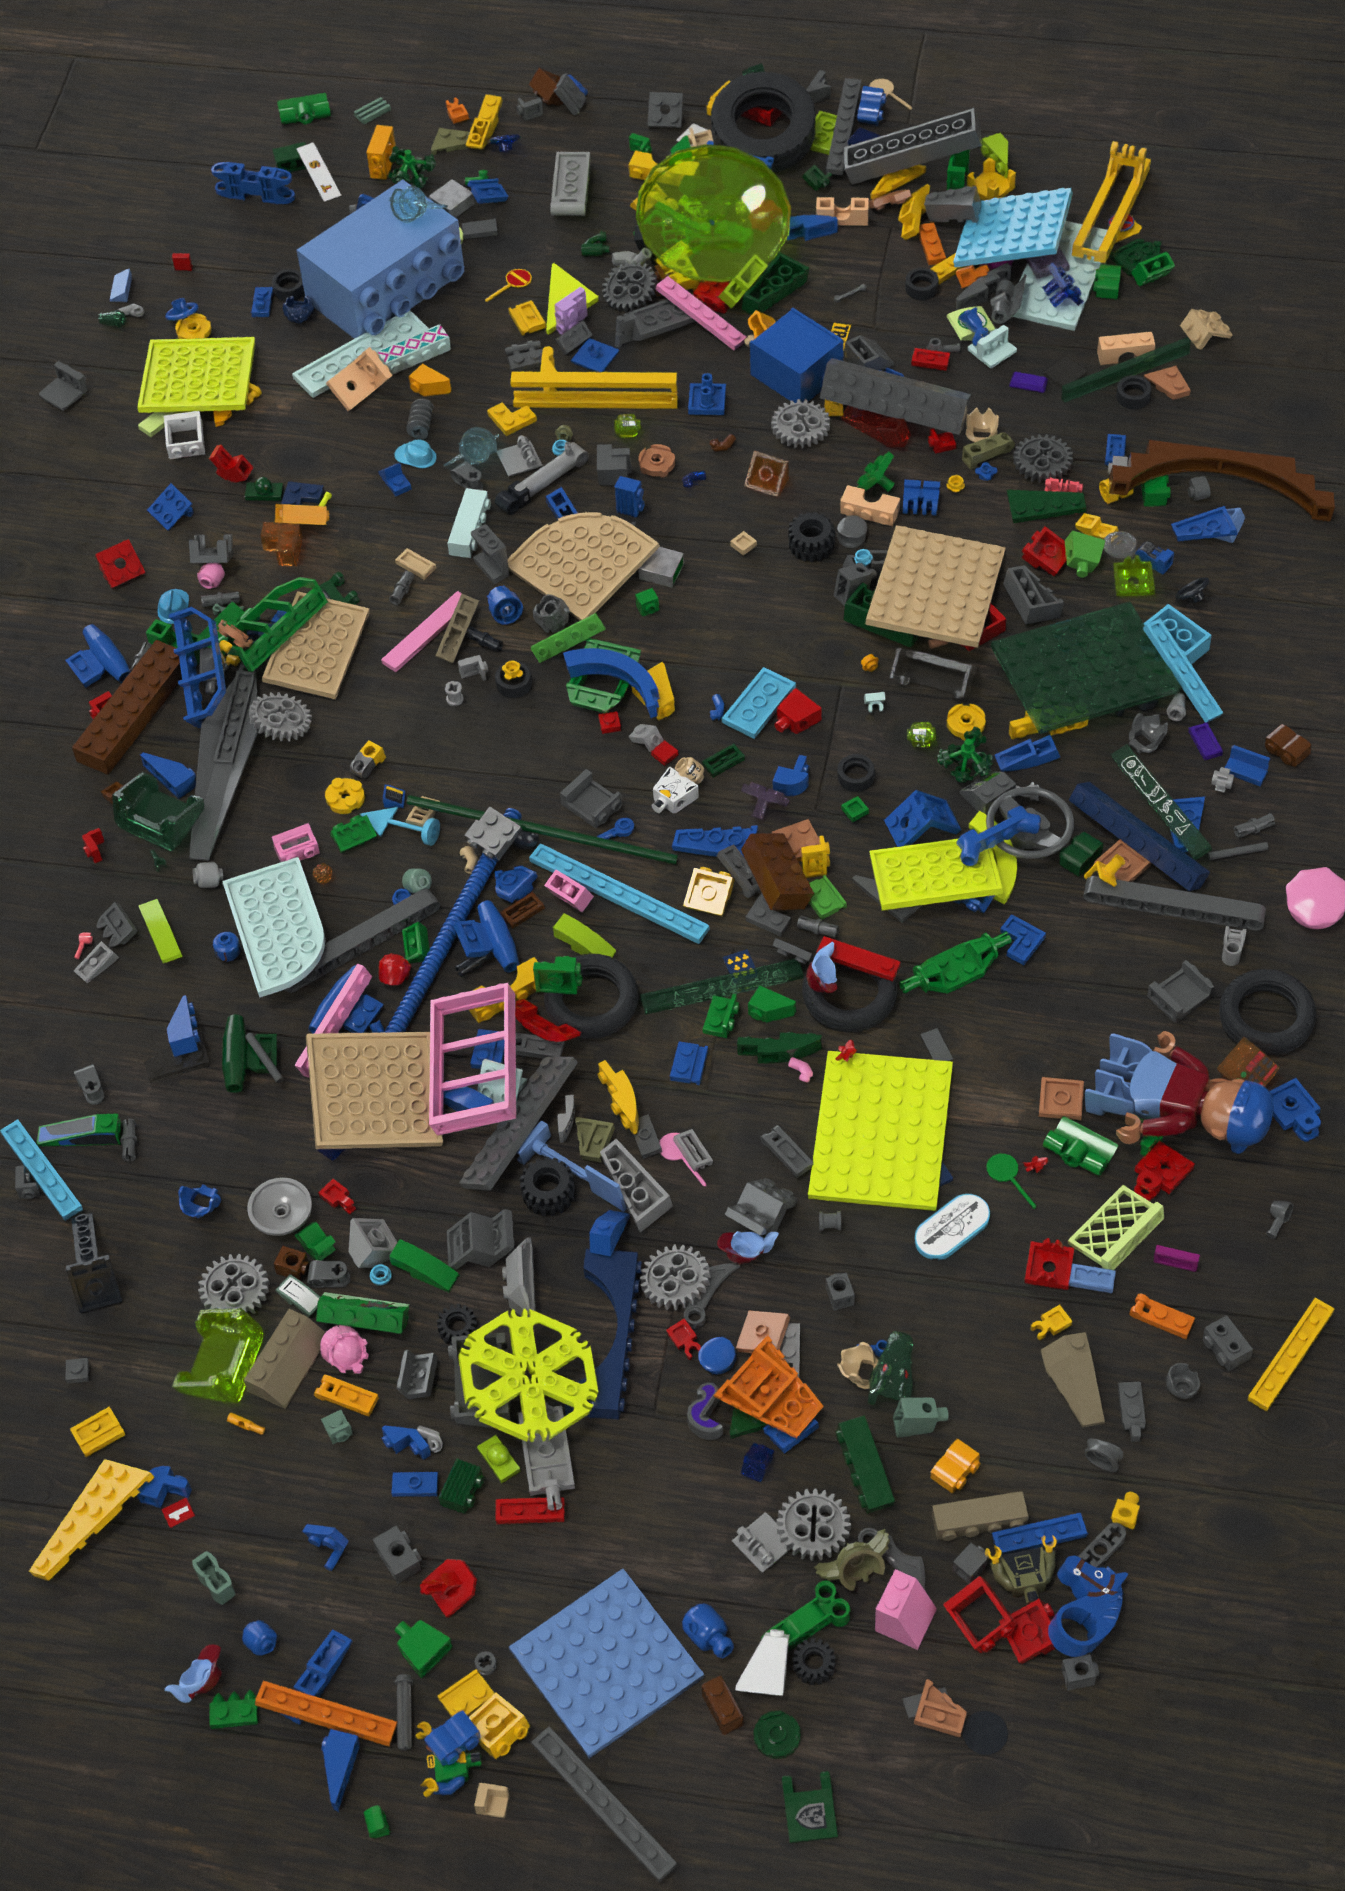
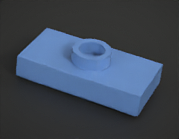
(1092, 1278)

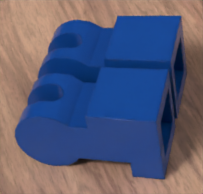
(914, 494)

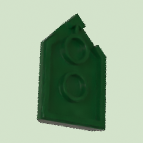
(1134, 253)

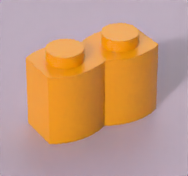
(759, 322)
(955, 1466)

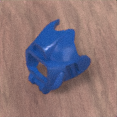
(187, 1196)

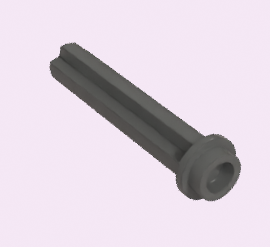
(403, 1685)

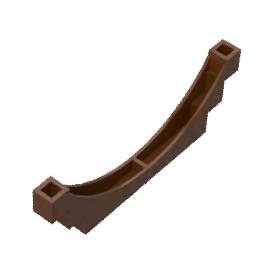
(1271, 470)

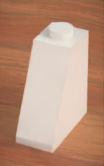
(767, 1666)

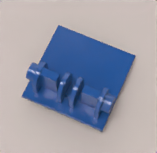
(170, 507)

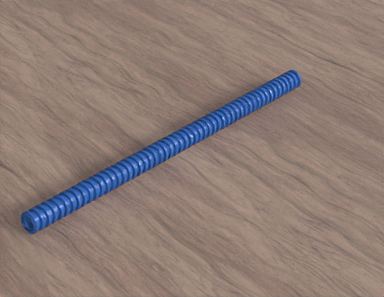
(444, 940)

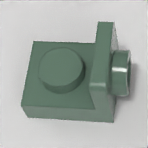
(337, 1427)

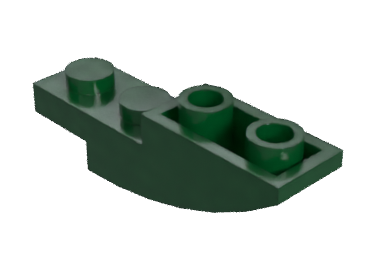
(781, 1049)

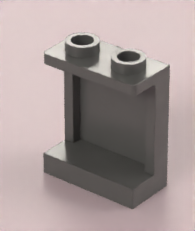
(494, 556)
(590, 800)
(1181, 992)

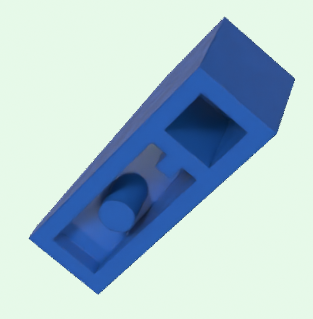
(560, 504)
(171, 774)
(607, 1231)
(339, 1756)

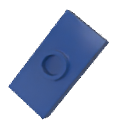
(1115, 447)
(414, 1484)

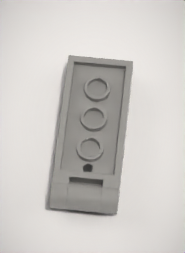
(570, 184)

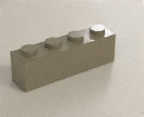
(979, 1516)

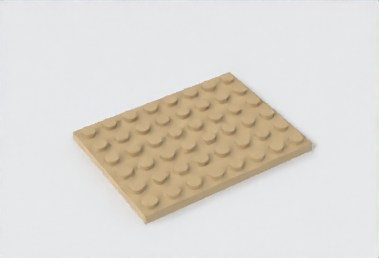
(936, 586)

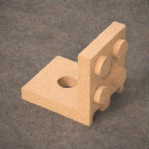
(366, 375)

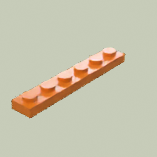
(325, 1713)

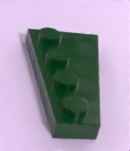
(1036, 505)

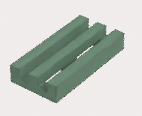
(372, 110)

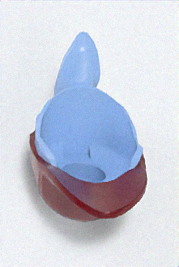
(822, 971)
(745, 1246)
(200, 1677)

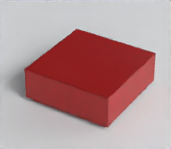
(182, 261)
(664, 753)

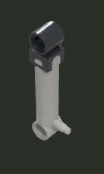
(521, 492)

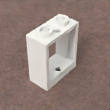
(191, 421)

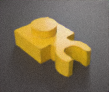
(1053, 1321)

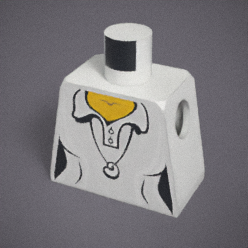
(673, 792)

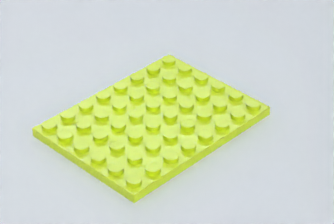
(881, 1131)

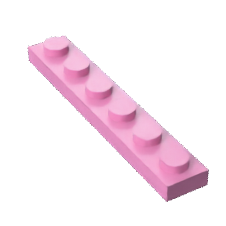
(700, 313)
(339, 1010)

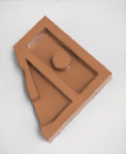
(1169, 382)
(939, 1712)

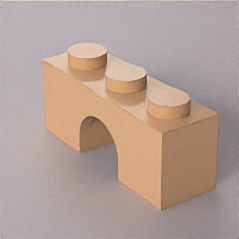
(852, 215)
(1112, 347)
(883, 511)

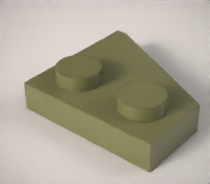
(593, 1137)

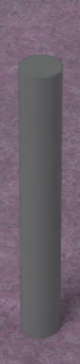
(1237, 851)
(264, 1058)

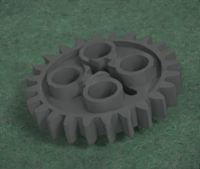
(629, 286)
(1043, 458)

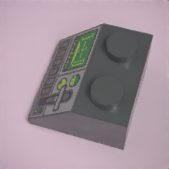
(987, 789)

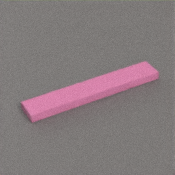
(421, 635)

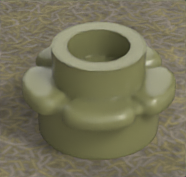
(564, 429)

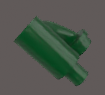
(591, 248)

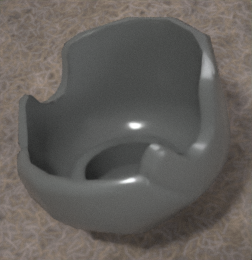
(1182, 1381)

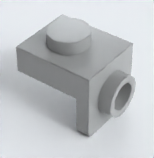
(473, 666)
(646, 735)

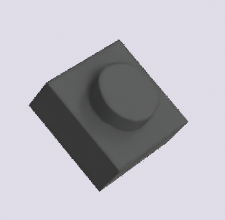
(77, 1370)

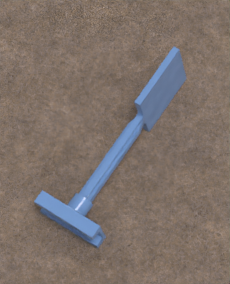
(598, 1182)

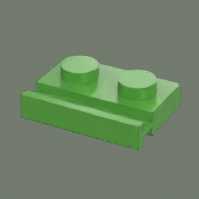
(825, 898)

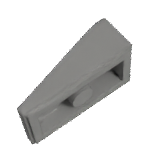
(96, 962)

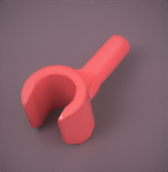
(84, 938)

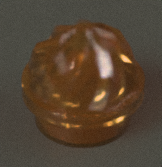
(322, 873)

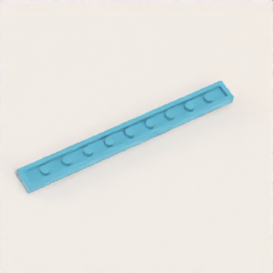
(621, 894)

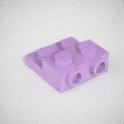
(570, 310)

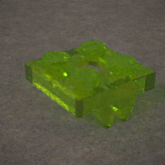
(1133, 568)

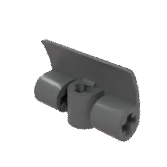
(1007, 300)

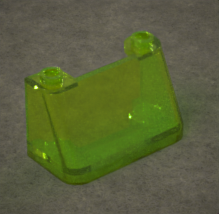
(224, 1356)

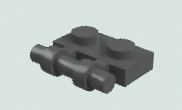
(527, 360)

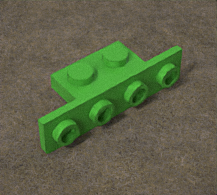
(567, 638)

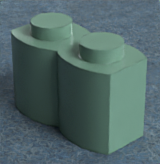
(213, 1577)

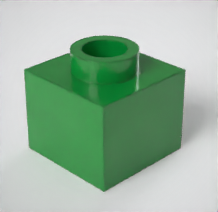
(647, 602)

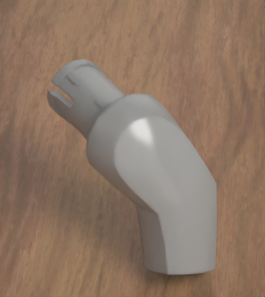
(622, 257)

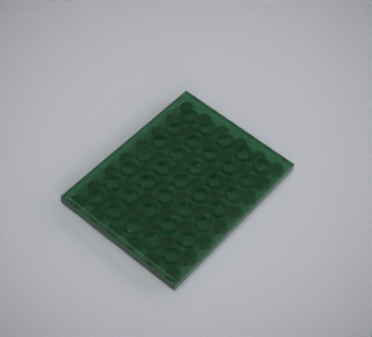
(1084, 667)

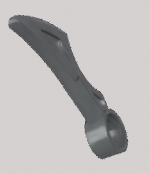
(718, 1275)
(907, 1564)

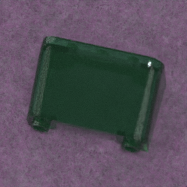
(154, 815)

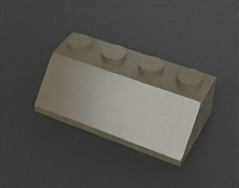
(285, 1359)

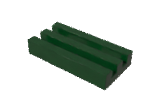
(725, 762)

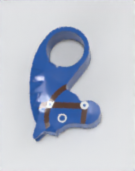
(1096, 1606)

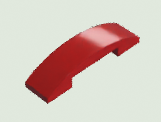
(527, 1015)

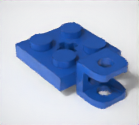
(1301, 1116)

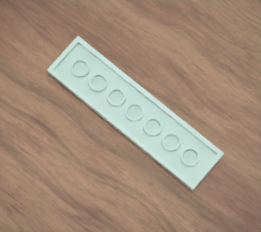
(316, 374)

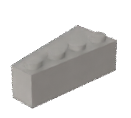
(640, 1191)

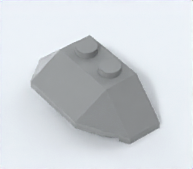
(520, 1278)

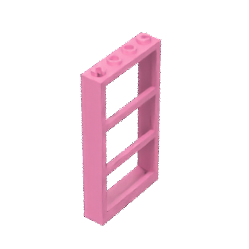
(481, 1115)

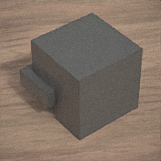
(612, 464)

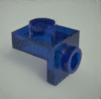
(756, 1461)

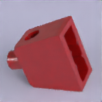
(797, 713)

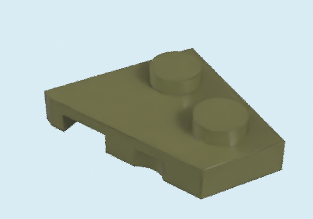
(449, 140)

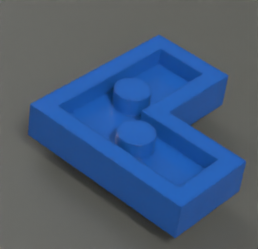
(1026, 938)

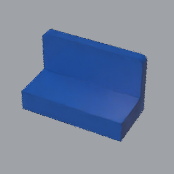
(1248, 765)

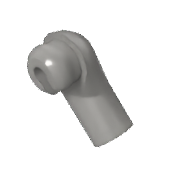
(133, 309)
(433, 1438)

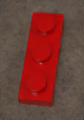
(527, 1511)

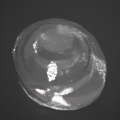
(1120, 544)

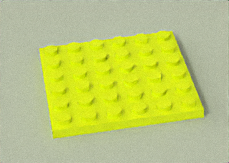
(197, 375)

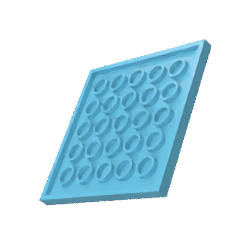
(1014, 228)

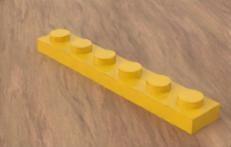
(1290, 1354)

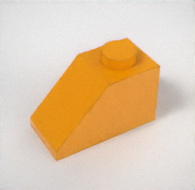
(429, 382)

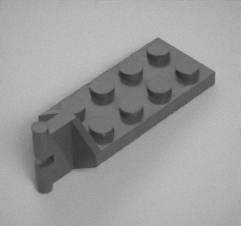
(649, 322)

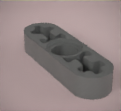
(1111, 1547)

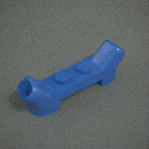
(1017, 821)

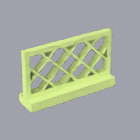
(1132, 1235)

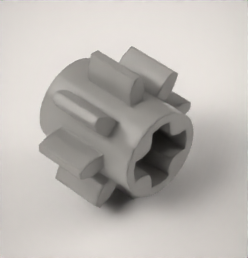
(1222, 779)

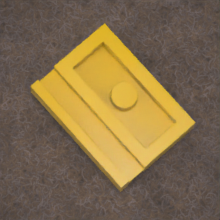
(527, 317)
(97, 1431)
(466, 1694)

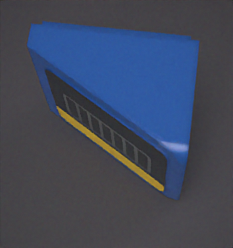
(393, 797)

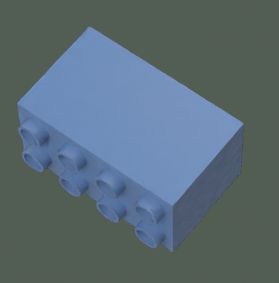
(378, 265)

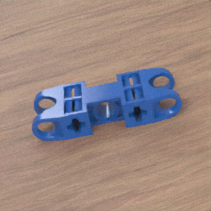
(253, 183)

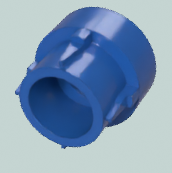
(504, 605)

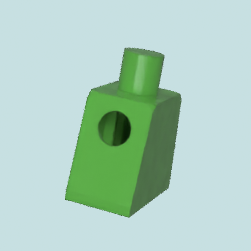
(1083, 552)

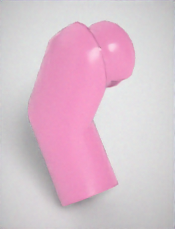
(803, 1067)

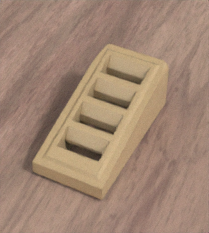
(414, 814)

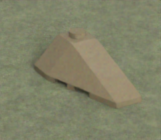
(1072, 1370)

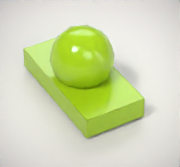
(498, 1459)

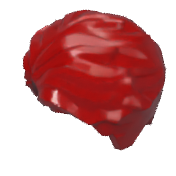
(394, 969)

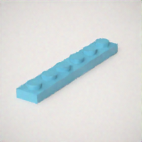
(1183, 670)
(41, 1170)

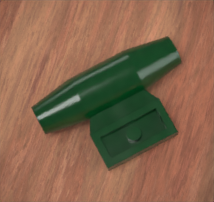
(240, 1056)

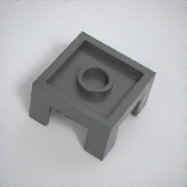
(201, 554)

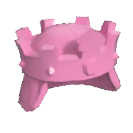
(344, 1348)

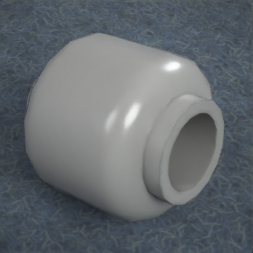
(207, 875)

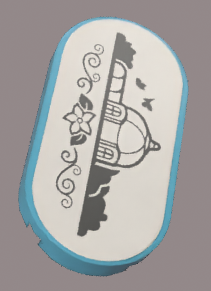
(952, 1226)

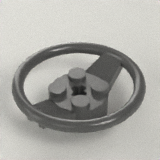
(1044, 839)

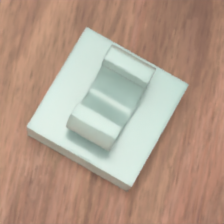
(874, 698)

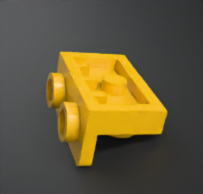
(816, 859)

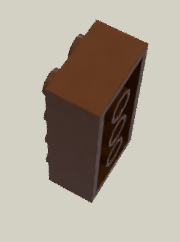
(777, 871)

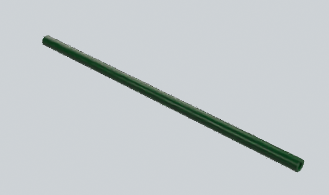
(548, 831)

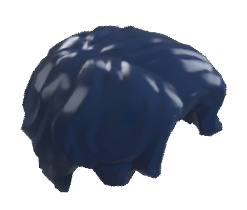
(298, 310)

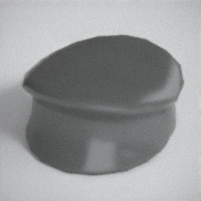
(852, 531)
(1103, 1454)

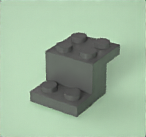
(762, 1206)
(480, 1239)

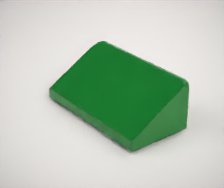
(415, 942)

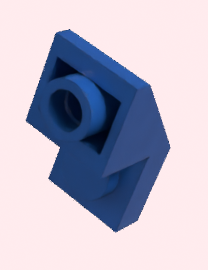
(400, 1438)

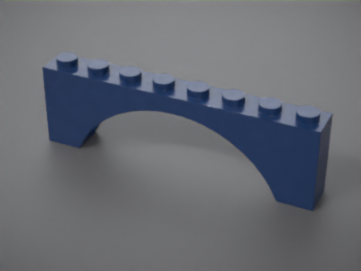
(618, 1280)

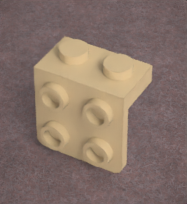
(1202, 325)

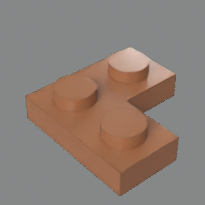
(894, 197)

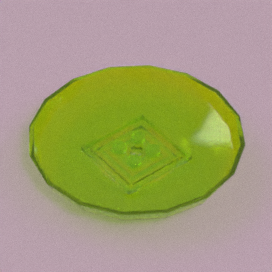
(718, 186)

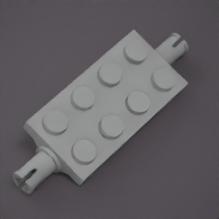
(548, 1462)

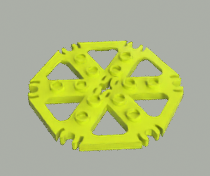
(516, 1383)

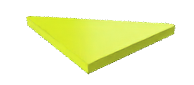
(561, 286)

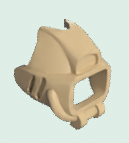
(981, 423)
(853, 1359)

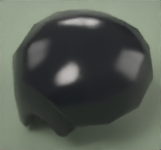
(525, 840)

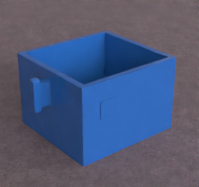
(794, 356)

